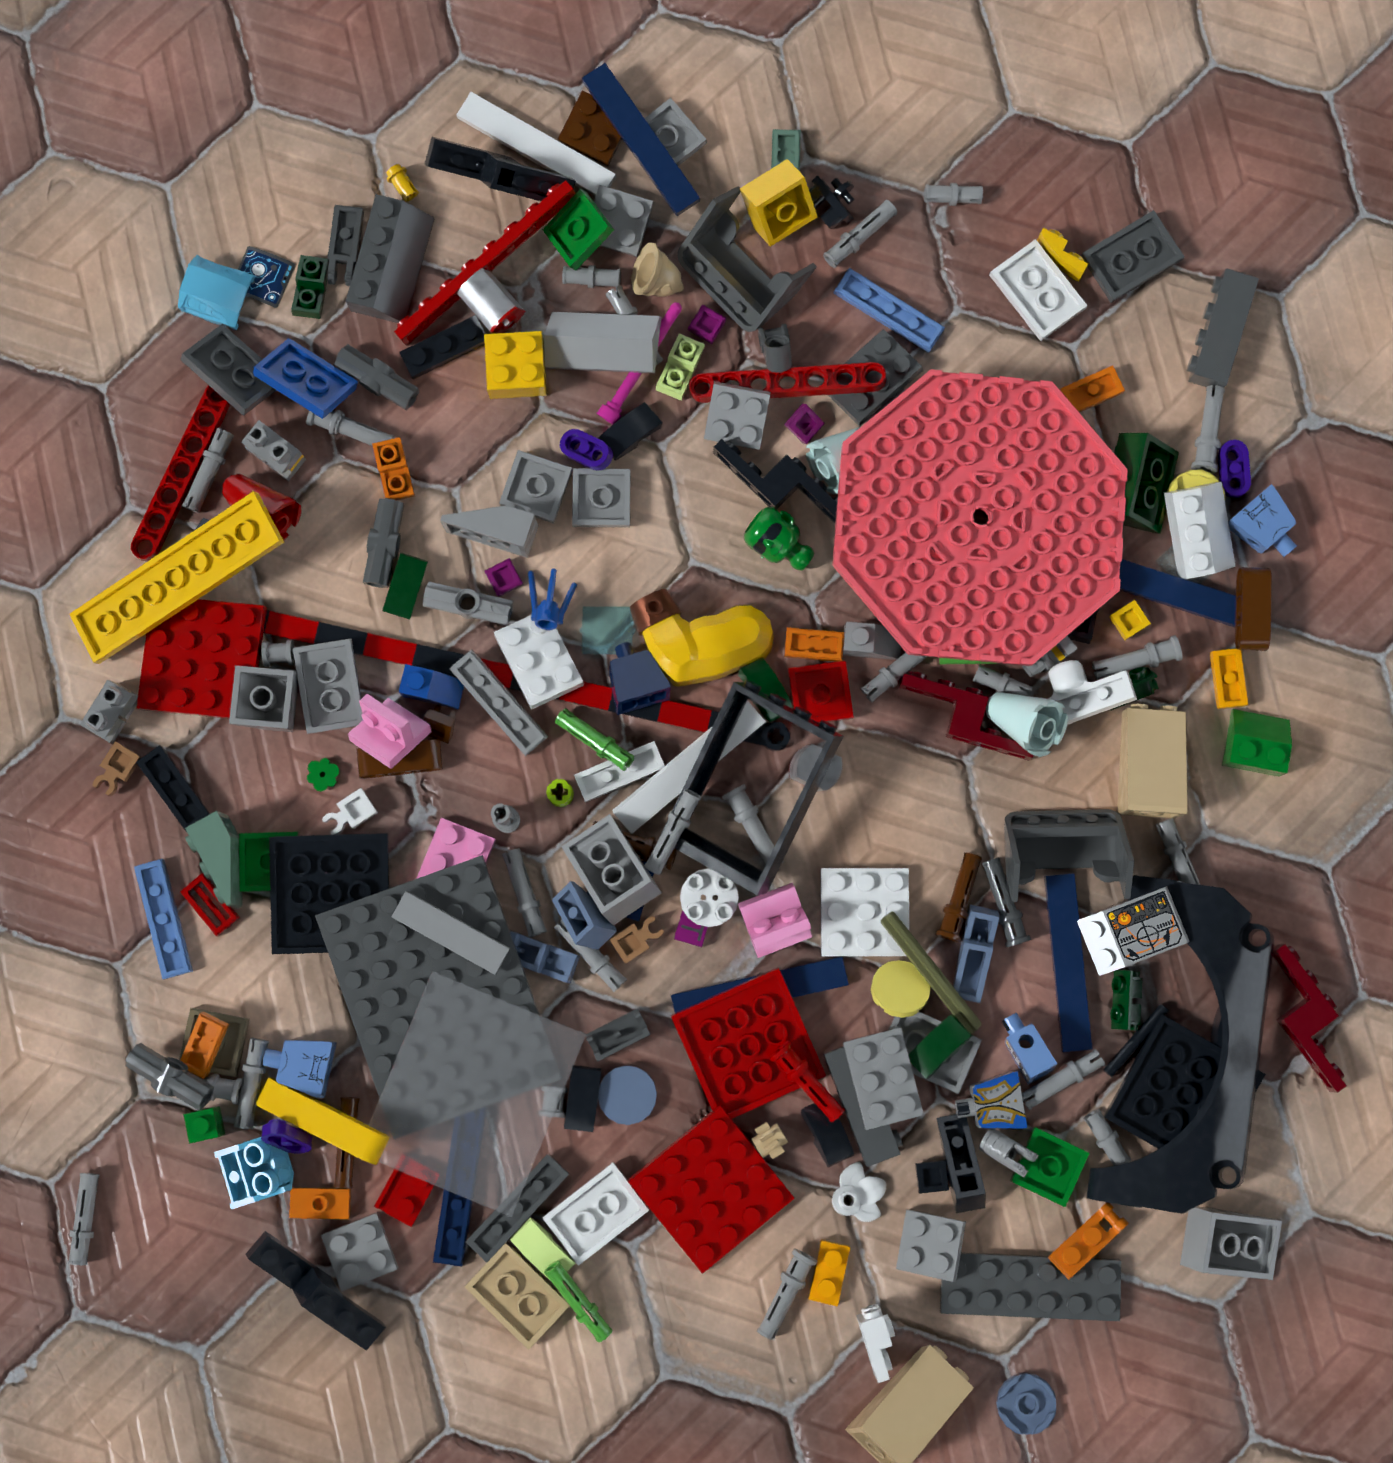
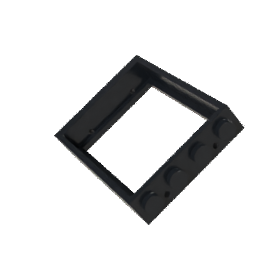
(712, 854)

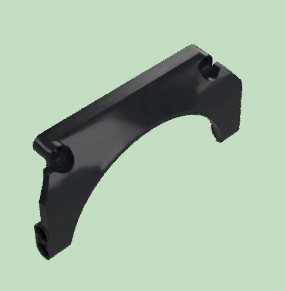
(1219, 1135)

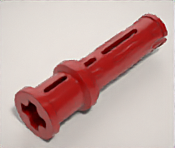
(798, 1071)

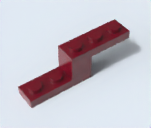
(966, 714)
(1308, 1017)

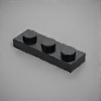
(443, 347)
(173, 787)

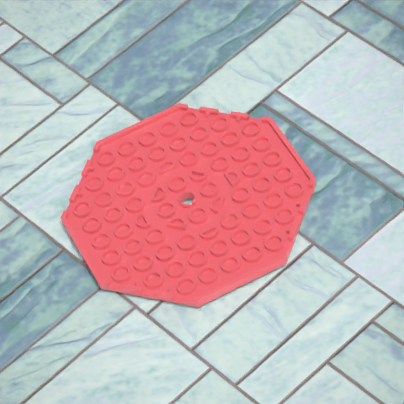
(966, 586)

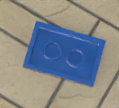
(305, 378)

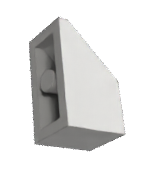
(869, 641)

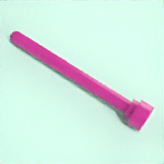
(611, 410)

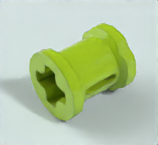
(566, 799)

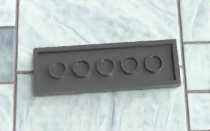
(1032, 1288)

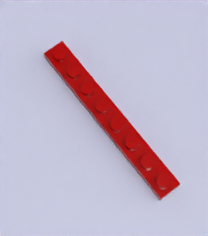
(493, 254)

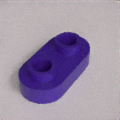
(588, 450)
(1234, 470)
(286, 1137)

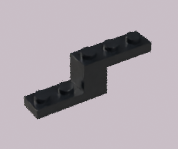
(493, 169)
(779, 482)
(315, 1290)

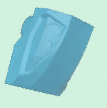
(214, 292)
(255, 1171)

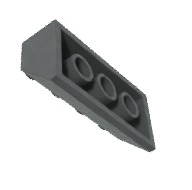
(389, 259)

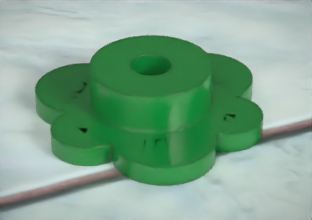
(317, 768)

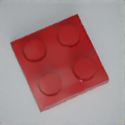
(822, 691)

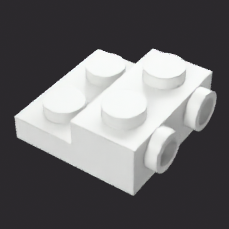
(876, 1335)

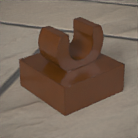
(441, 724)

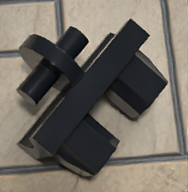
(838, 212)

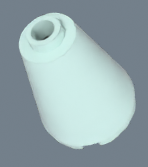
(825, 458)
(1028, 720)

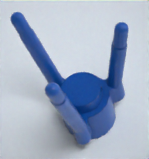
(547, 614)

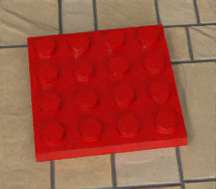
(194, 657)
(734, 1037)
(711, 1189)

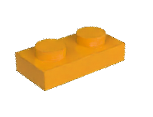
(1228, 678)
(829, 1272)

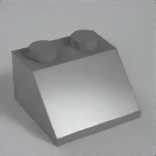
(264, 698)

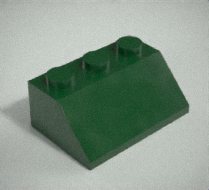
(1149, 475)

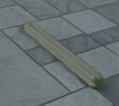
(930, 972)

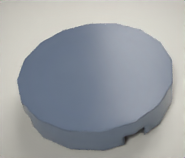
(627, 1095)
(1026, 1403)

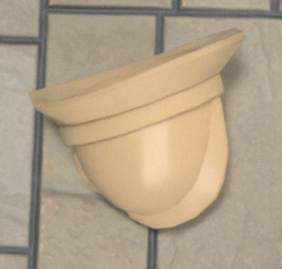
(655, 273)

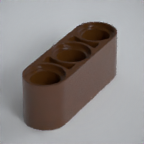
(1253, 608)
(423, 758)

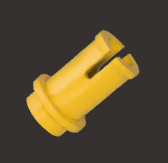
(402, 183)

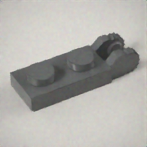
(344, 241)

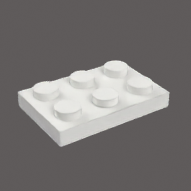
(1038, 290)
(538, 661)
(595, 1213)

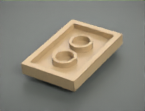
(517, 1295)

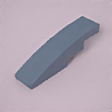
(545, 958)

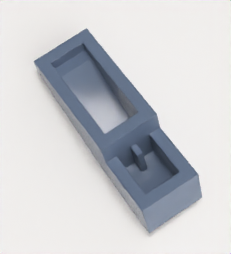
(975, 952)

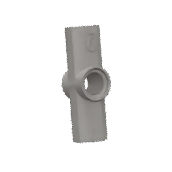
(449, 600)

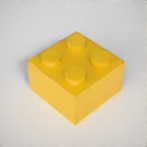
(778, 202)
(515, 364)

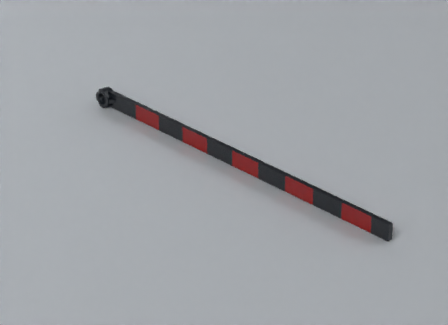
(441, 660)

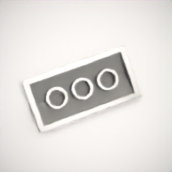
(602, 342)

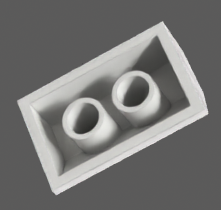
(1199, 530)

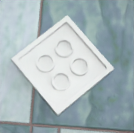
(853, 910)

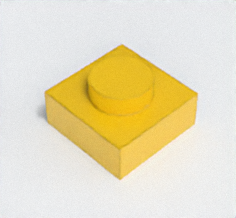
(1129, 620)

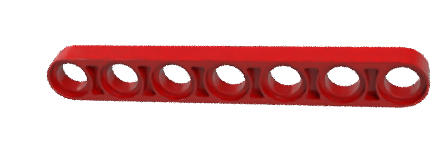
(801, 375)
(181, 485)

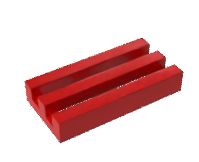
(226, 923)

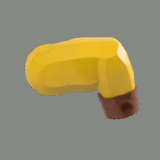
(704, 647)

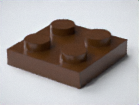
(590, 131)

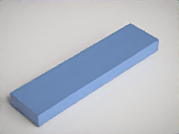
(889, 310)
(163, 919)

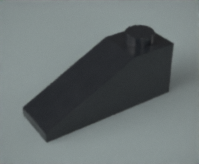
(961, 1164)

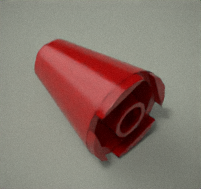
(282, 508)

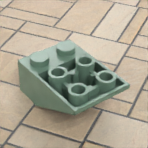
(218, 847)

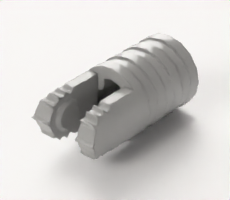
(1005, 1149)

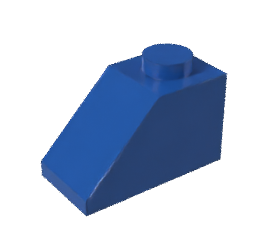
(431, 687)

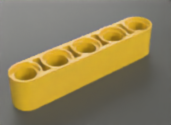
(323, 1121)

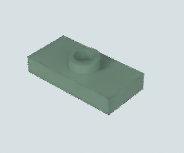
(786, 146)

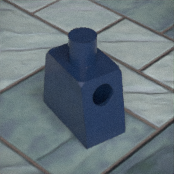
(636, 680)

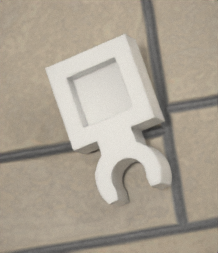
(354, 810)

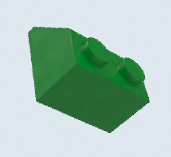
(1258, 743)

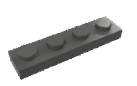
(499, 1227)

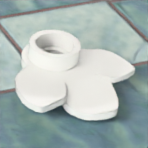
(863, 1192)

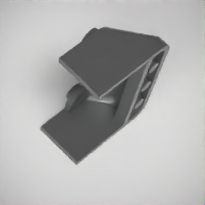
(729, 272)
(1067, 841)

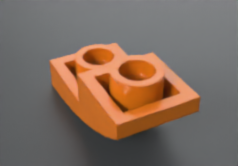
(393, 469)

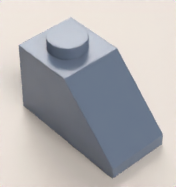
(582, 917)

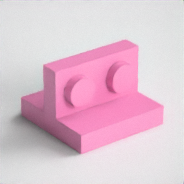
(387, 730)
(775, 920)

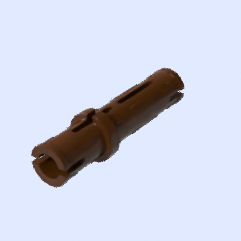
(345, 1160)

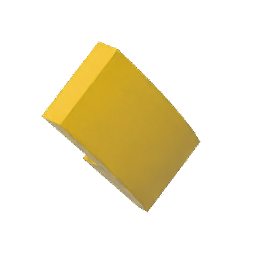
(1054, 245)

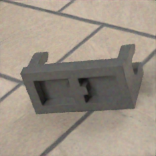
(617, 1034)

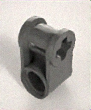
(776, 348)

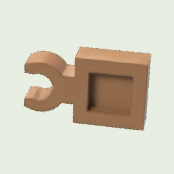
(118, 763)
(632, 941)

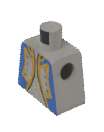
(995, 1103)

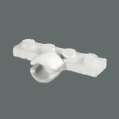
(1088, 698)

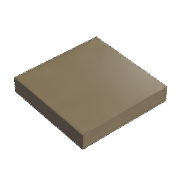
(231, 1049)

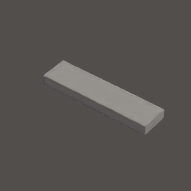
(498, 702)
(450, 932)

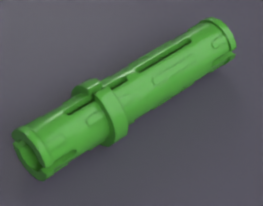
(590, 736)
(599, 1327)

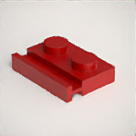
(404, 1197)

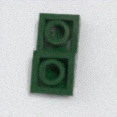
(311, 287)
(405, 586)
(763, 675)
(939, 1046)

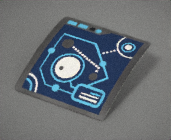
(270, 275)

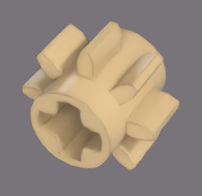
(769, 1140)

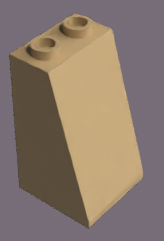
(1153, 762)
(911, 1407)

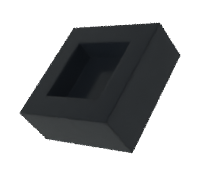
(931, 1176)

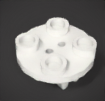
(708, 911)

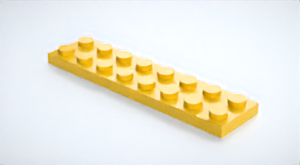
(176, 577)

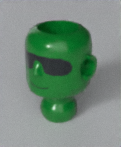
(776, 538)

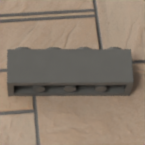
(1223, 328)
(876, 1143)

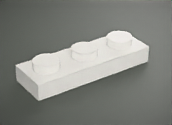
(608, 777)

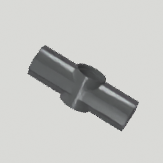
(377, 377)
(383, 543)
(169, 1076)

